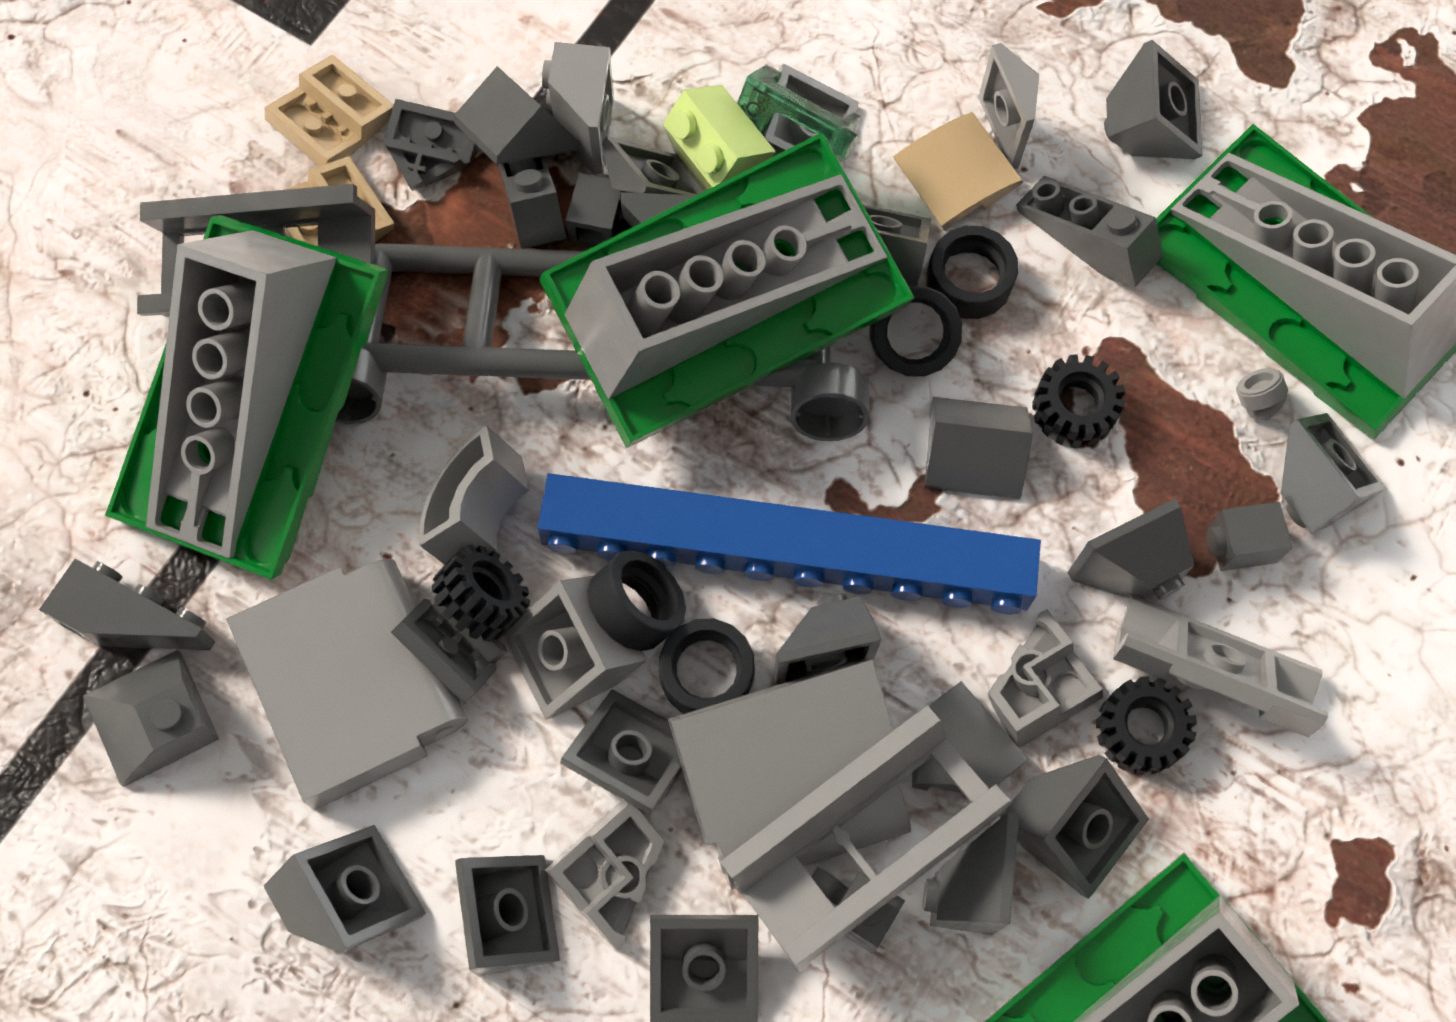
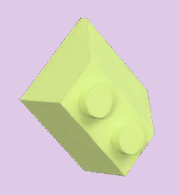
(714, 135)

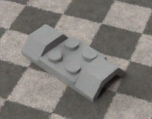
(1213, 659)

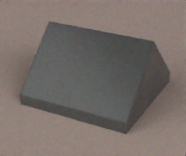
(510, 122)
(978, 447)
(506, 913)

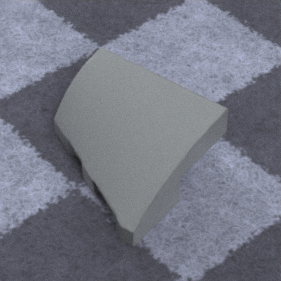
(1042, 684)
(609, 870)

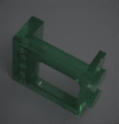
(765, 97)

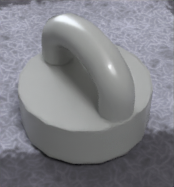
(1262, 393)

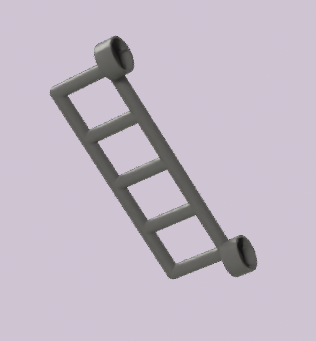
(826, 397)

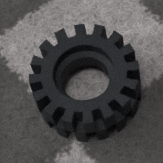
(1087, 377)
(480, 593)
(1167, 705)

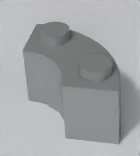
(472, 496)

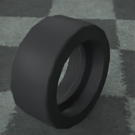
(982, 242)
(941, 356)
(620, 616)
(697, 631)

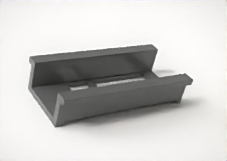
(342, 219)

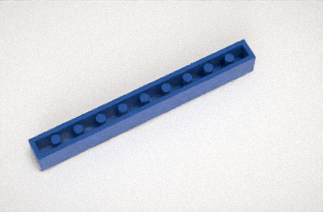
(791, 543)

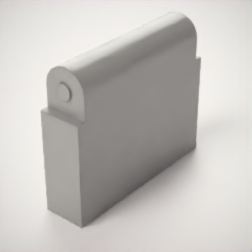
(340, 683)
(778, 745)

